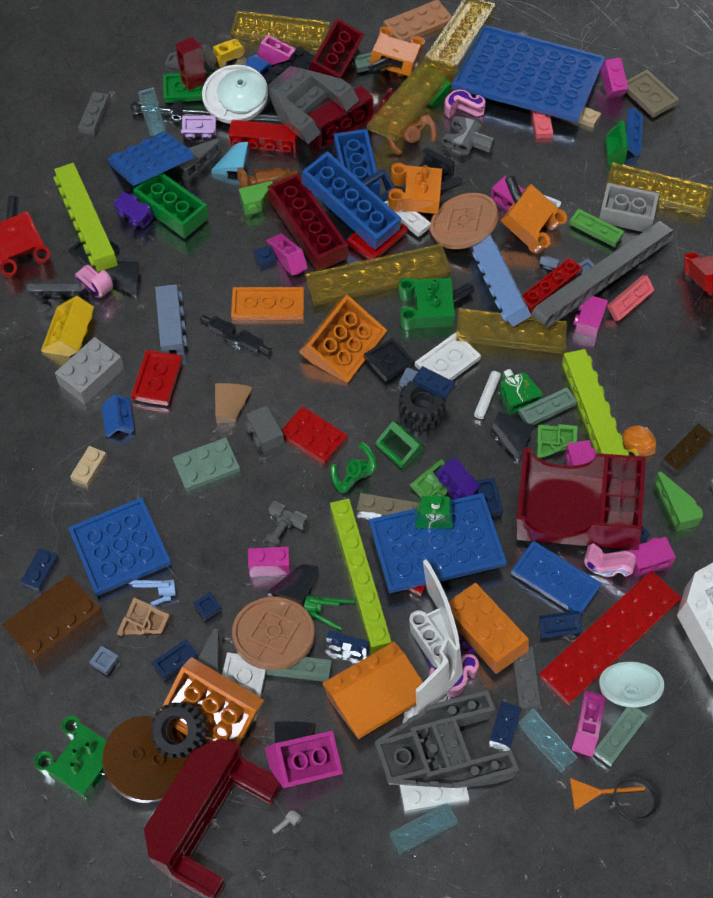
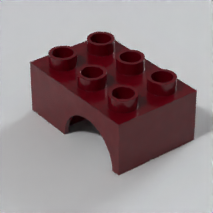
(582, 502)

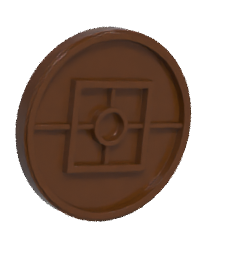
(135, 765)

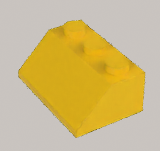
(68, 327)

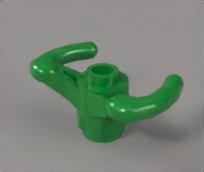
(355, 469)

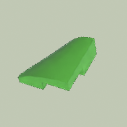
(554, 438)
(427, 482)

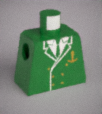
(518, 391)
(434, 512)

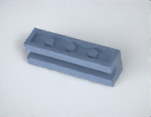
(169, 319)

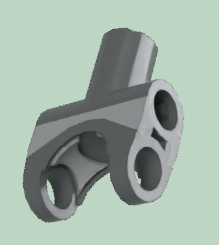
(468, 137)

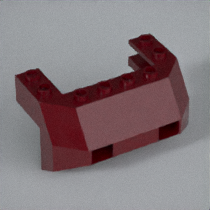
(191, 806)

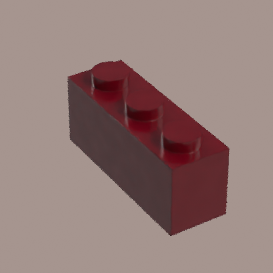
(191, 63)

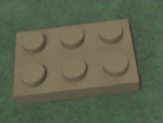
(651, 93)

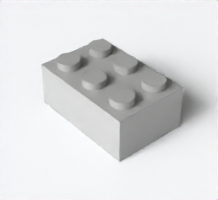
(628, 207)
(89, 370)

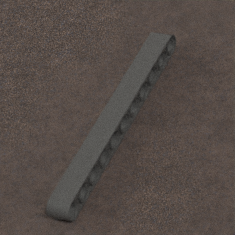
(602, 274)

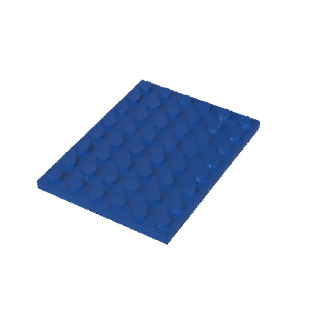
(529, 73)

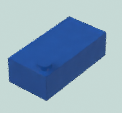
(355, 154)

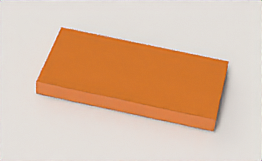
(267, 303)

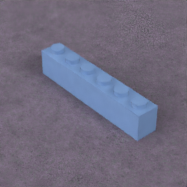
(501, 281)

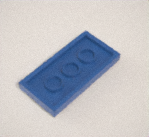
(556, 578)

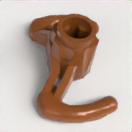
(412, 134)

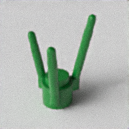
(315, 604)

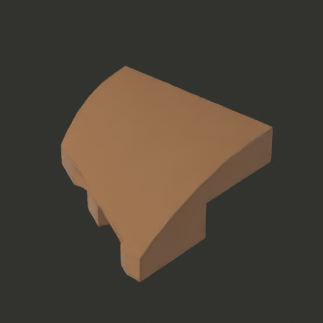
(229, 401)
(144, 619)

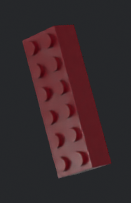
(308, 222)

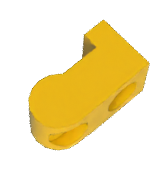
(227, 51)

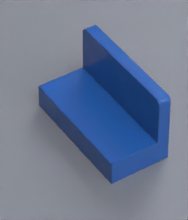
(117, 415)

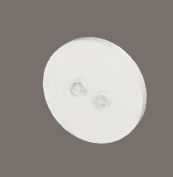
(211, 100)

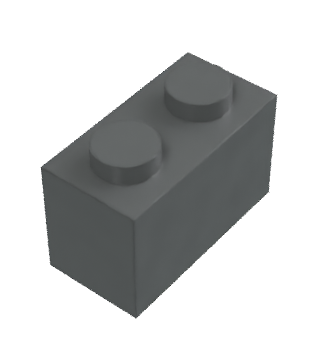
(264, 428)

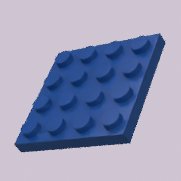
(150, 158)
(119, 546)

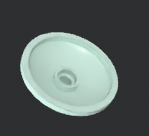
(242, 97)
(631, 684)

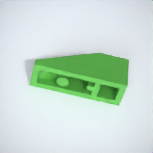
(679, 504)

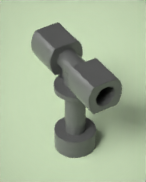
(285, 519)

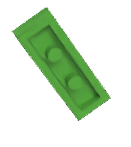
(596, 227)

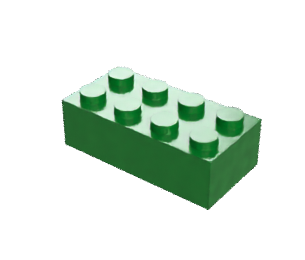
(172, 204)

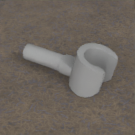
(292, 817)

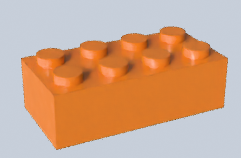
(487, 628)

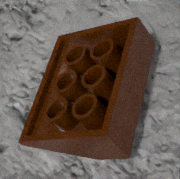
(53, 621)

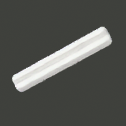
(487, 395)

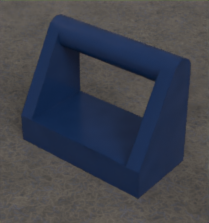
(388, 184)

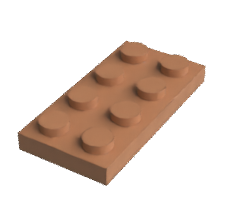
(419, 21)

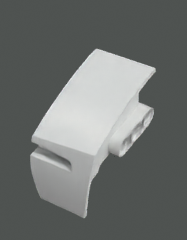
(442, 629)

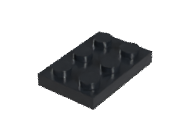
(59, 292)

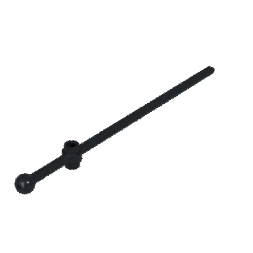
(177, 111)

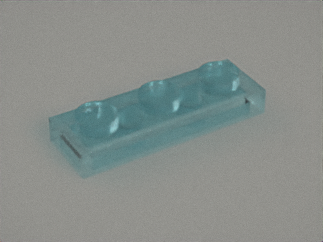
(151, 111)
(547, 741)
(423, 828)

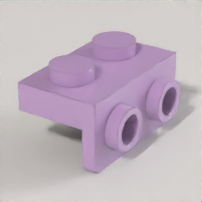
(198, 127)

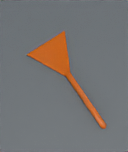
(584, 793)

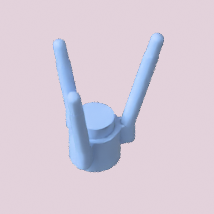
(165, 588)

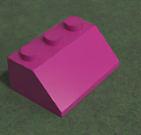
(304, 759)

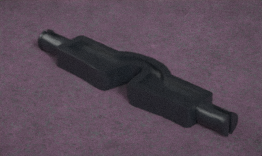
(227, 330)

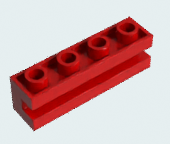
(263, 136)
(551, 283)

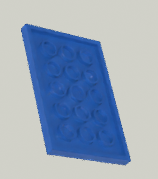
(451, 553)

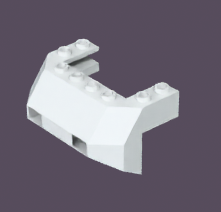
(697, 614)

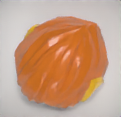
(639, 441)

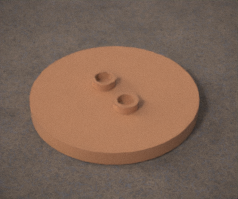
(464, 220)
(273, 633)

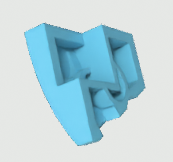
(233, 159)

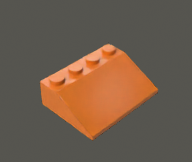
(343, 339)
(374, 690)
(225, 703)

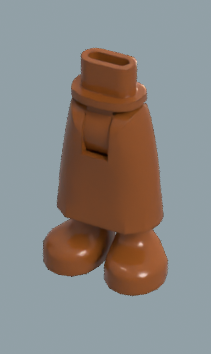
(263, 175)

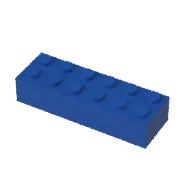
(351, 200)

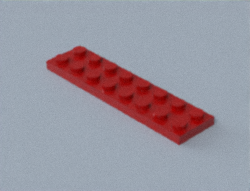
(609, 637)

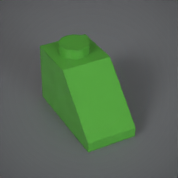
(254, 197)

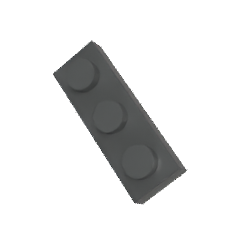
(93, 113)
(526, 681)

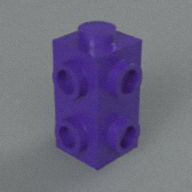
(137, 213)
(456, 479)

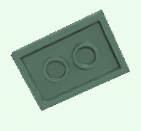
(206, 464)

